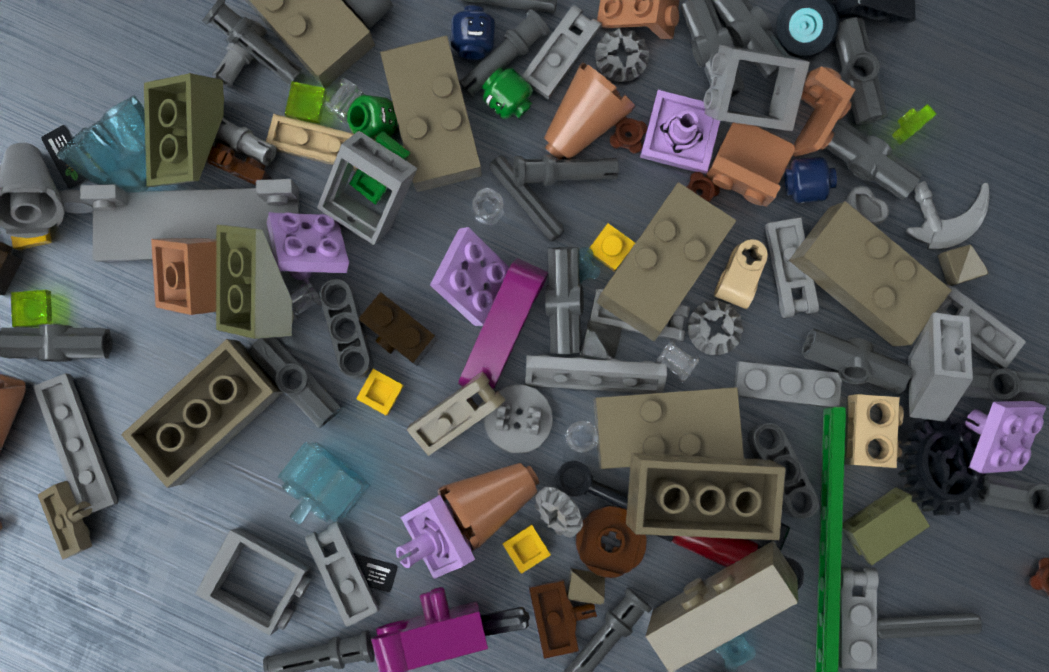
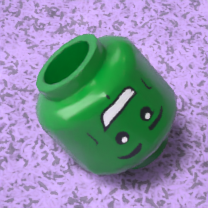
(507, 93)
(372, 116)

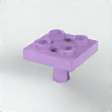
(684, 119)
(307, 244)
(463, 272)
(1005, 435)
(435, 539)

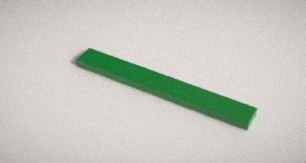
(830, 540)

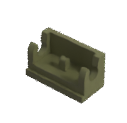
(884, 525)

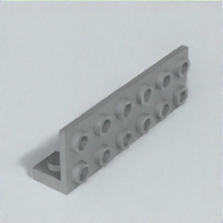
(129, 220)

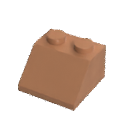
(185, 274)

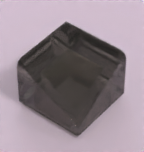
(600, 341)

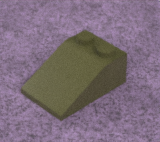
(180, 126)
(249, 286)

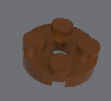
(592, 550)

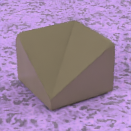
(961, 265)
(586, 587)

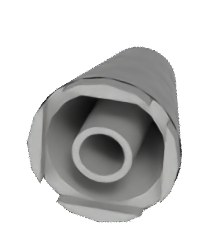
(27, 193)

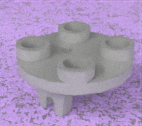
(534, 421)

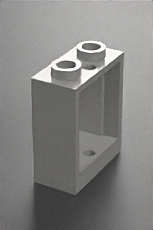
(786, 92)
(380, 165)
(938, 373)
(221, 566)

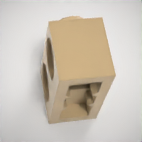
(862, 430)

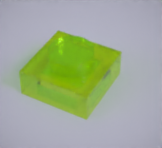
(305, 102)
(912, 122)
(31, 308)

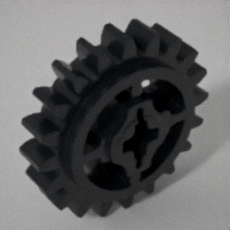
(936, 468)

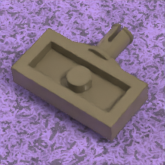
(66, 519)

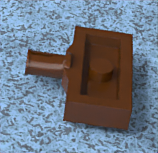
(249, 170)
(557, 618)

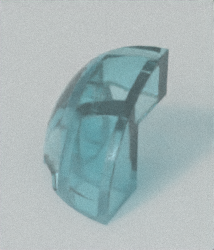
(112, 148)

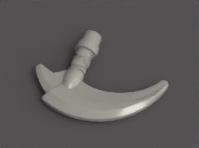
(950, 232)

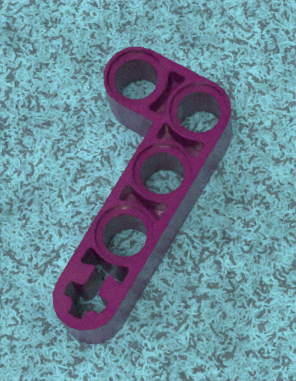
(504, 322)

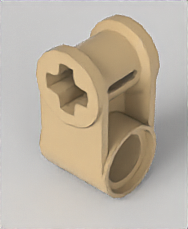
(739, 279)

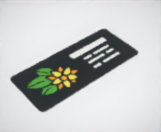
(54, 142)
(376, 572)

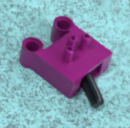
(441, 633)

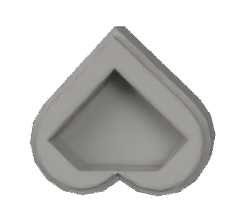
(871, 208)

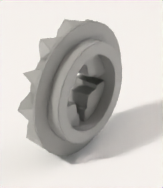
(611, 66)
(699, 330)
(566, 519)

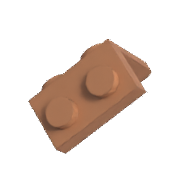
(657, 15)
(830, 102)
(751, 163)

